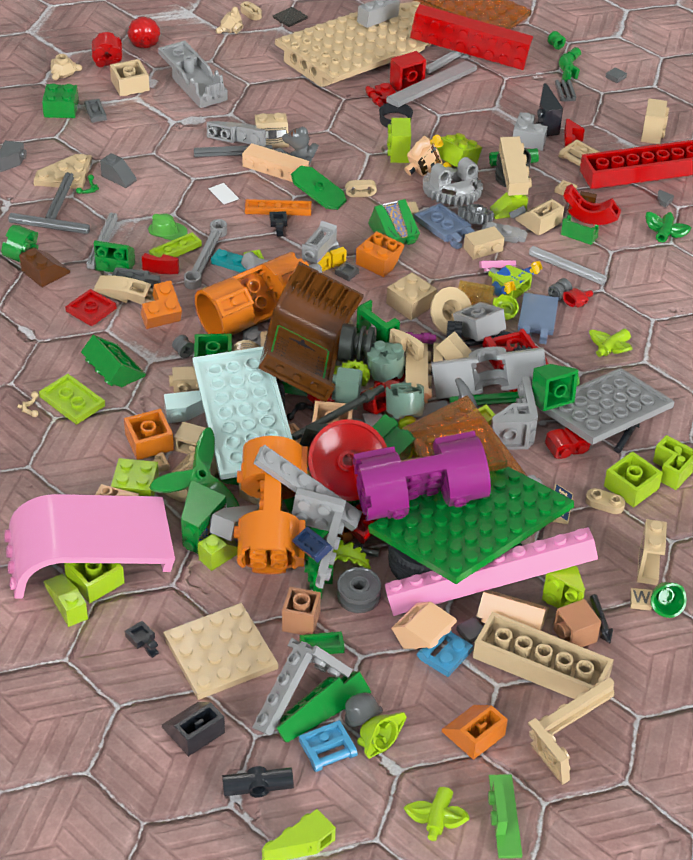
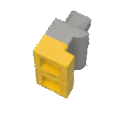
(333, 258)

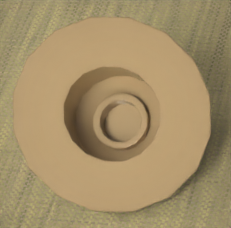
(446, 303)

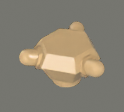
(231, 22)
(63, 67)

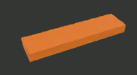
(263, 207)

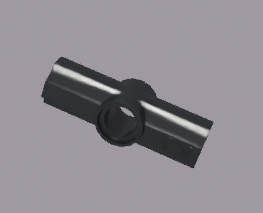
(258, 781)

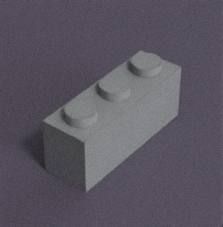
(377, 12)

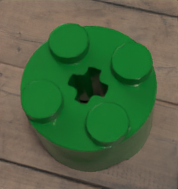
(19, 241)

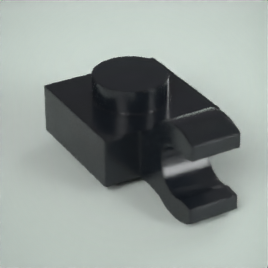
(278, 220)
(142, 635)

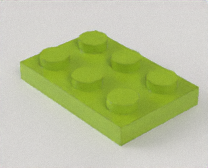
(72, 399)

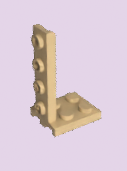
(543, 730)

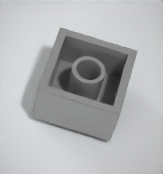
(481, 321)

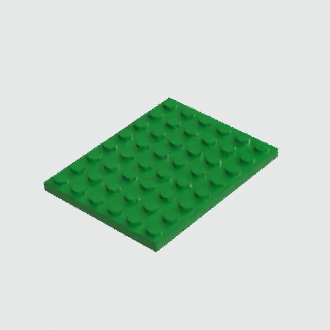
(468, 537)

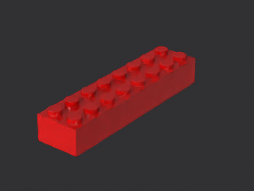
(471, 36)
(637, 164)

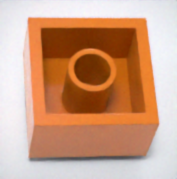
(148, 434)

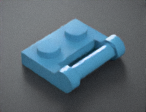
(449, 657)
(325, 739)

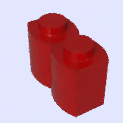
(565, 443)

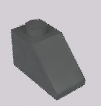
(11, 155)
(117, 170)

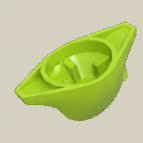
(380, 733)

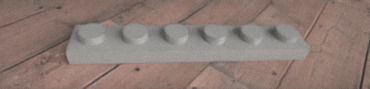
(295, 478)

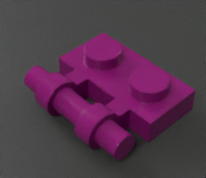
(424, 337)

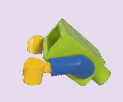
(512, 280)

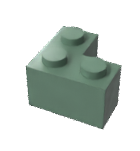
(347, 385)

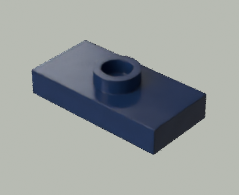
(312, 544)

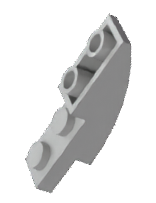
(235, 132)

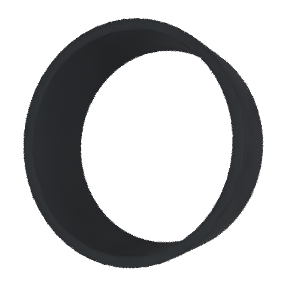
(388, 108)

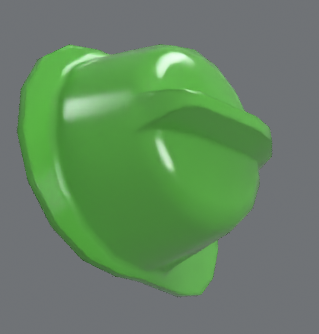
(164, 226)

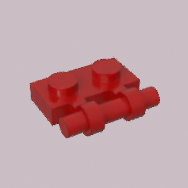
(380, 93)

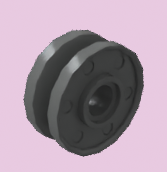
(359, 590)

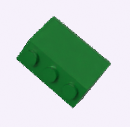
(111, 362)

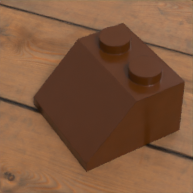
(42, 267)

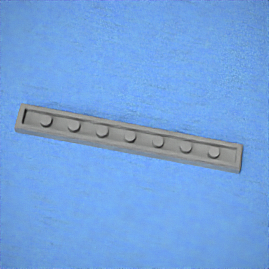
(431, 83)

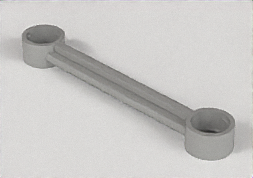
(192, 278)

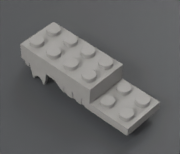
(194, 74)

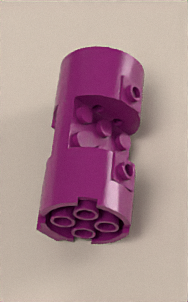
(388, 484)

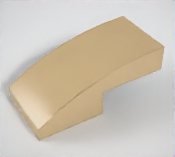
(409, 343)

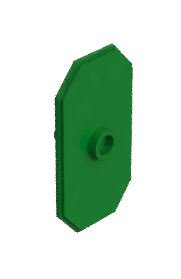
(318, 187)

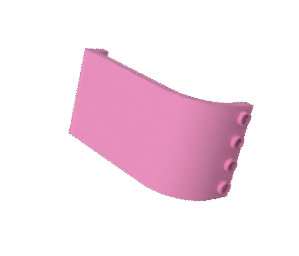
(86, 531)

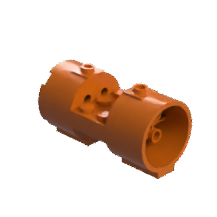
(245, 297)
(268, 533)

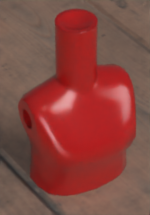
(576, 297)

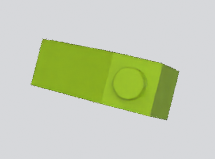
(67, 599)

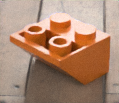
(379, 254)
(476, 729)

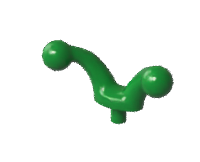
(93, 188)

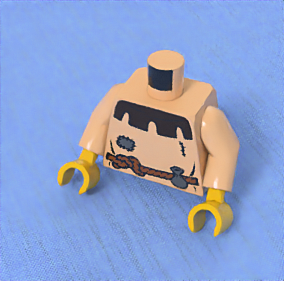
(425, 156)

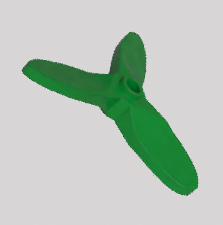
(200, 473)

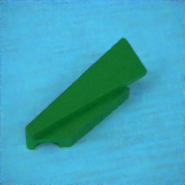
(320, 704)

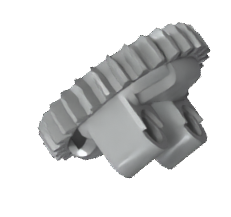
(467, 187)

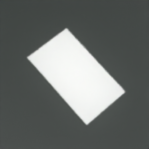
(223, 193)

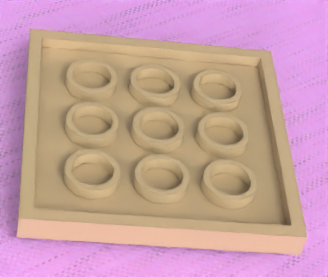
(220, 651)

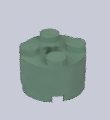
(386, 361)
(405, 400)

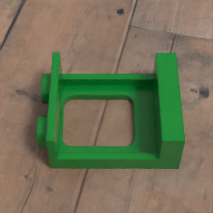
(366, 317)

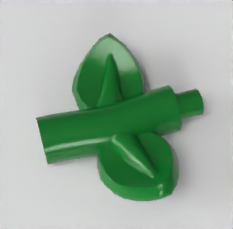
(666, 227)

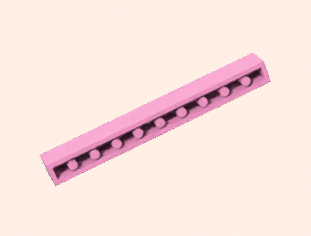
(512, 566)

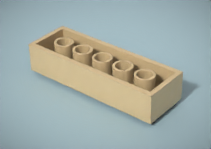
(540, 657)

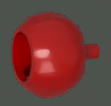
(143, 32)

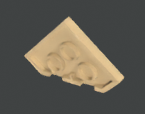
(53, 174)

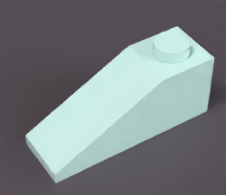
(183, 406)

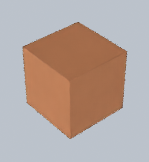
(301, 611)
(577, 623)

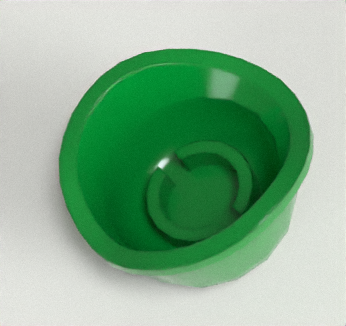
(668, 599)

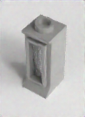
(319, 242)

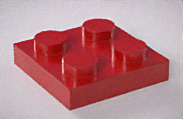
(91, 307)

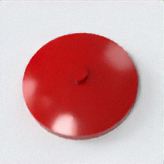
(333, 452)

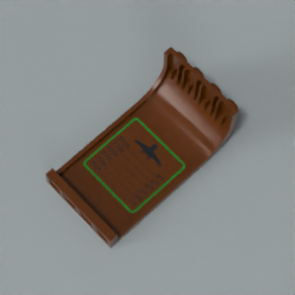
(307, 330)

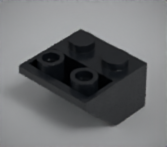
(195, 726)

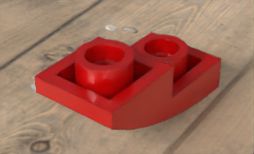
(160, 265)

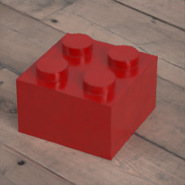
(407, 70)

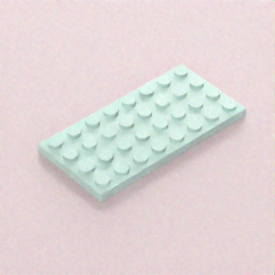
(238, 404)

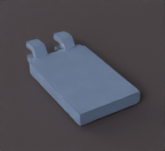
(444, 224)
(538, 315)

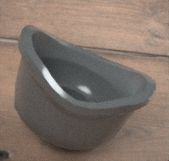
(361, 708)

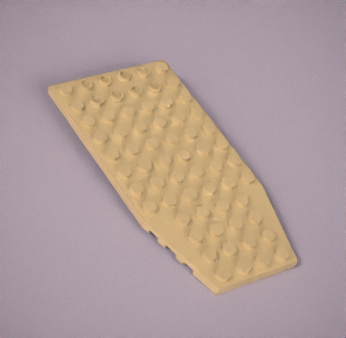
(347, 48)

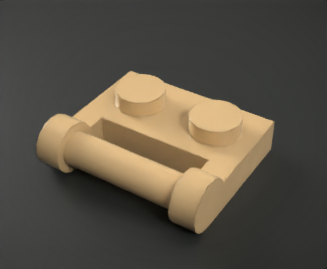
(576, 148)

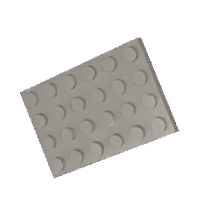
(610, 406)

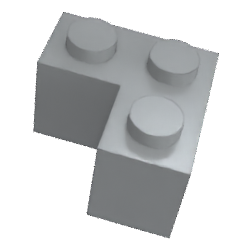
(530, 134)

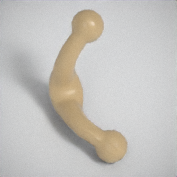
(34, 413)

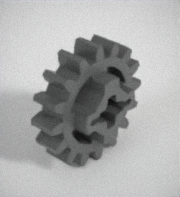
(475, 213)

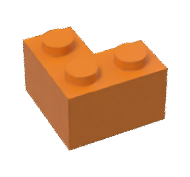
(164, 308)

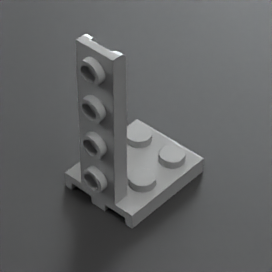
(325, 514)
(289, 679)

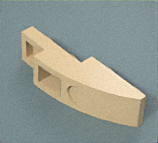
(124, 289)

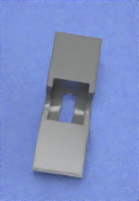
(517, 365)

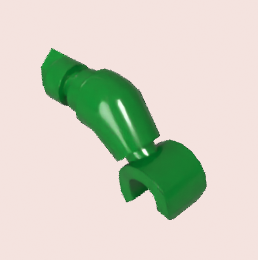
(566, 64)

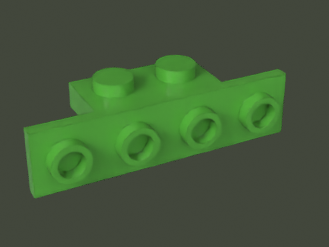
(504, 816)

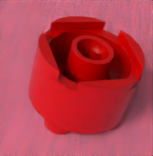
(106, 49)

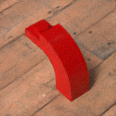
(589, 212)

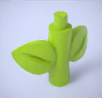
(614, 343)
(437, 813)

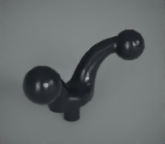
(299, 406)

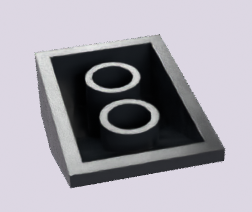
(550, 112)

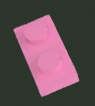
(487, 265)

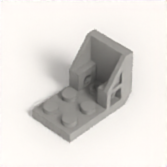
(518, 421)

